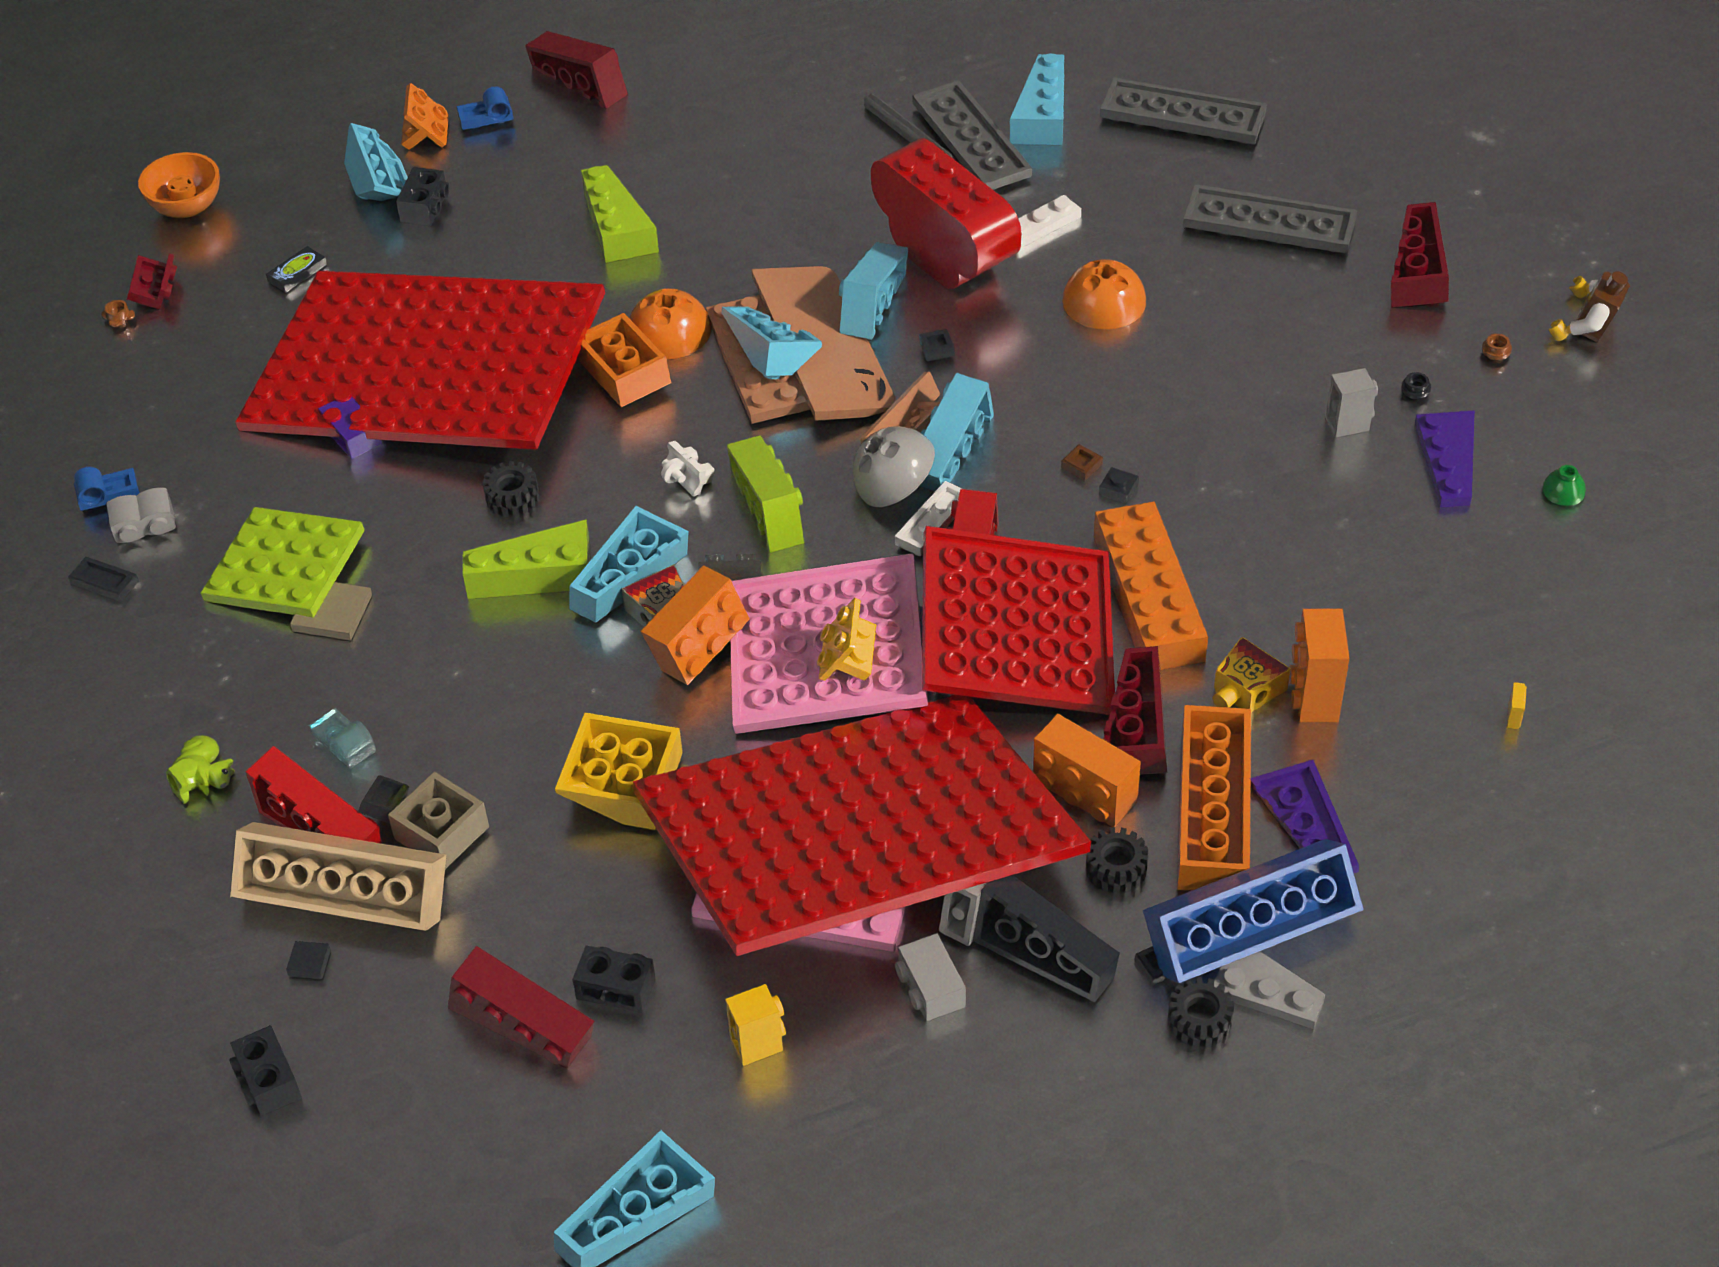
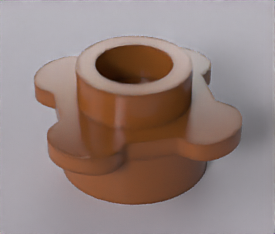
(117, 313)

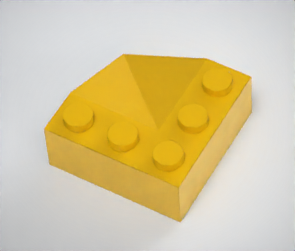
(607, 760)

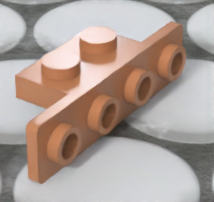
(911, 408)

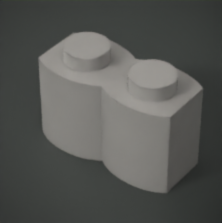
(141, 515)

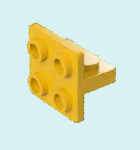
(847, 644)

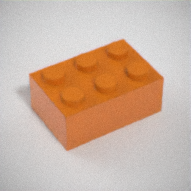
(623, 360)
(695, 625)
(1319, 665)
(1086, 770)

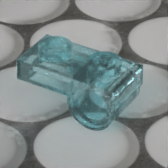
(344, 739)

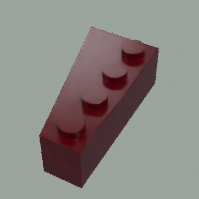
(579, 65)
(1421, 261)
(1137, 710)
(518, 1008)

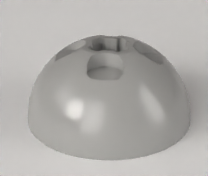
(891, 465)

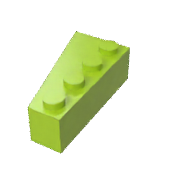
(618, 219)
(767, 492)
(528, 563)

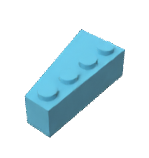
(954, 424)
(634, 551)
(635, 1202)

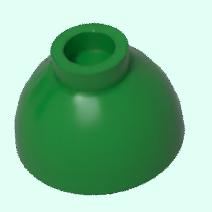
(1564, 486)

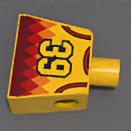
(1249, 677)

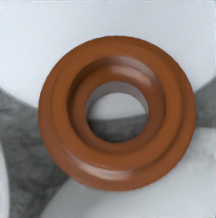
(1497, 347)

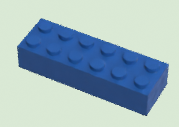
(1253, 910)

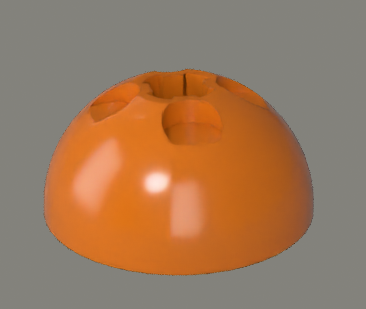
(180, 184)
(1104, 295)
(672, 322)

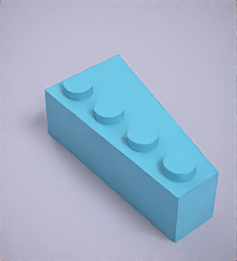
(1040, 107)
(871, 288)

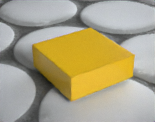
(1516, 705)

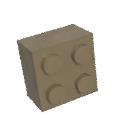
(439, 818)

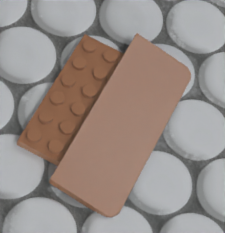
(826, 381)

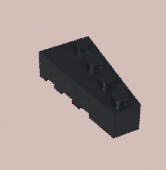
(1043, 938)

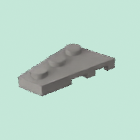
(1271, 989)

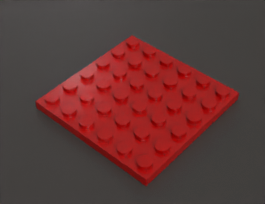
(1017, 621)

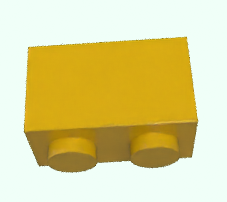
(755, 1024)

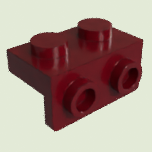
(150, 281)

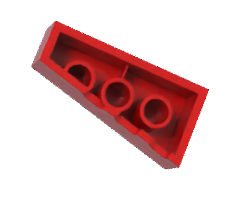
(975, 512)
(302, 802)

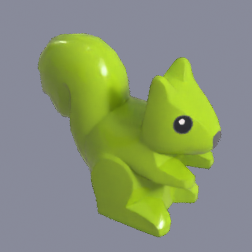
(194, 769)

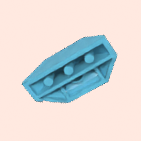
(372, 165)

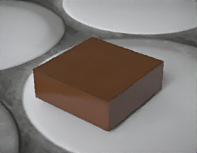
(1081, 462)

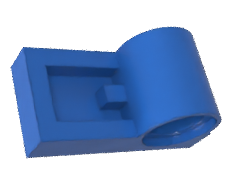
(492, 110)
(97, 489)

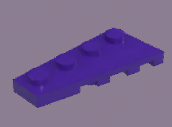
(1448, 451)
(1302, 805)

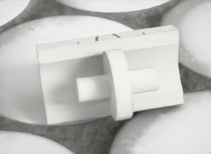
(683, 467)

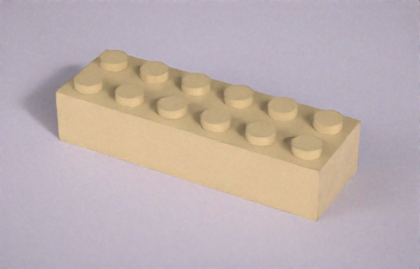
(338, 876)

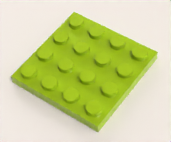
(283, 562)

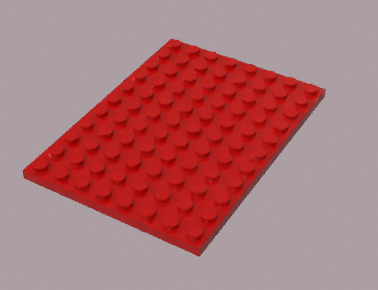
(425, 358)
(856, 821)

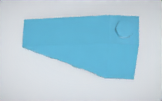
(770, 344)

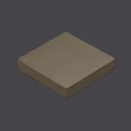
(338, 614)

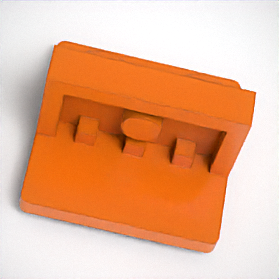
(423, 119)

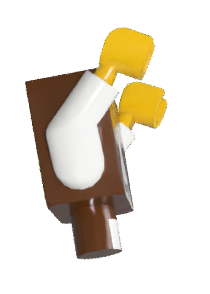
(1598, 309)

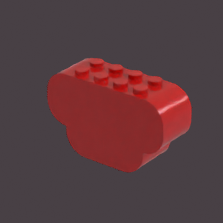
(943, 213)

